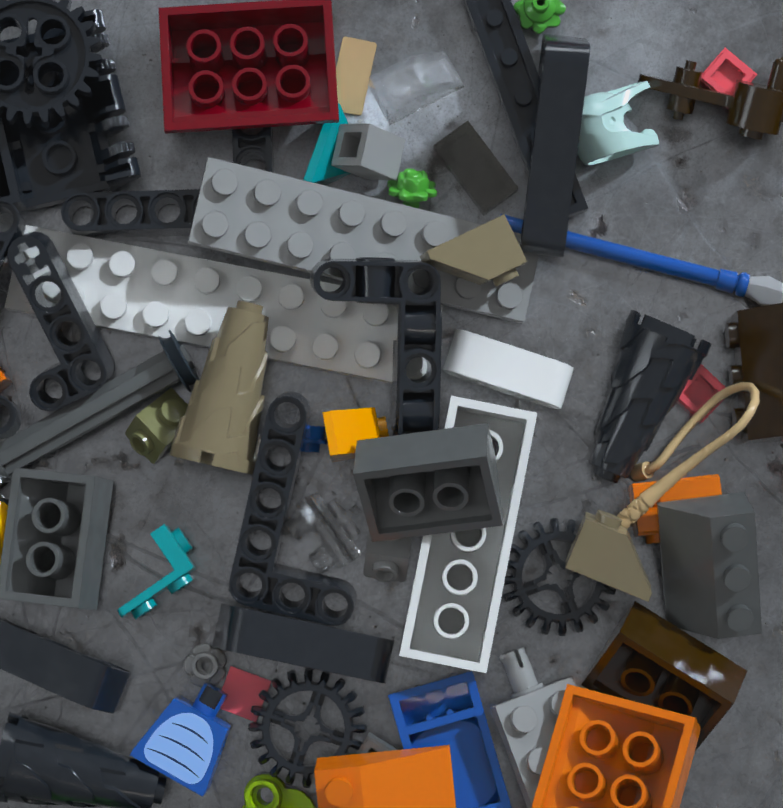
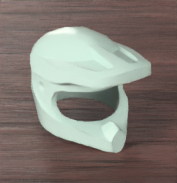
(603, 130)

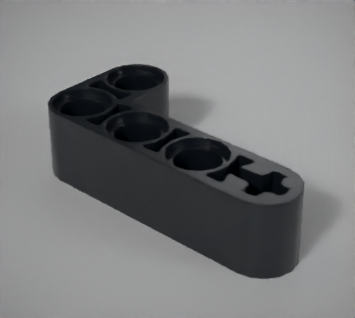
(51, 317)
(302, 643)
(61, 669)

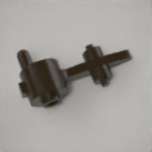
(751, 107)

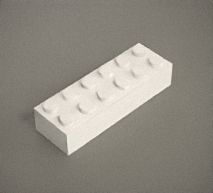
(464, 571)

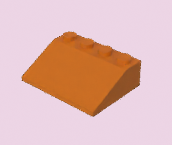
(616, 754)
(387, 779)

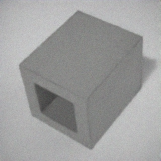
(368, 151)

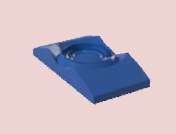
(453, 715)

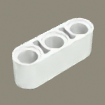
(508, 369)

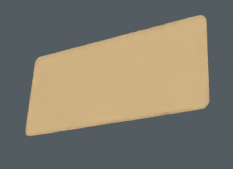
(353, 73)

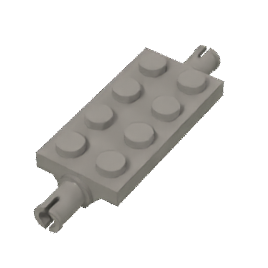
(528, 719)

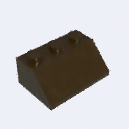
(758, 359)
(666, 669)

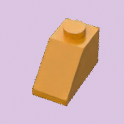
(349, 426)

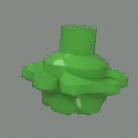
(539, 14)
(412, 187)

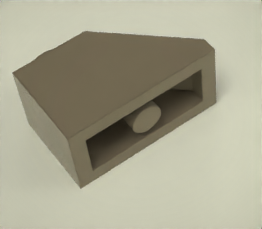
(480, 254)
(608, 555)

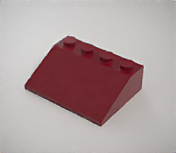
(248, 65)

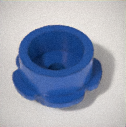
(314, 437)

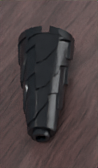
(644, 387)
(60, 769)

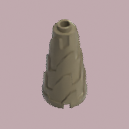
(227, 400)

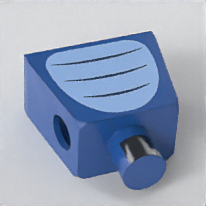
(187, 740)

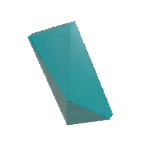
(320, 167)

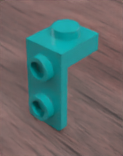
(175, 548)

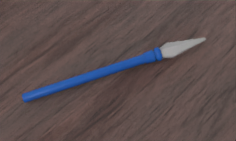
(760, 289)

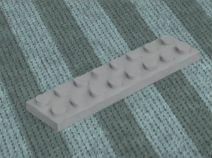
(307, 222)

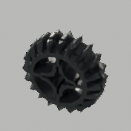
(522, 591)
(271, 715)

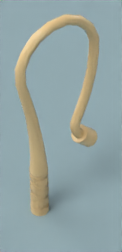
(646, 470)

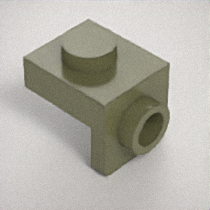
(156, 425)

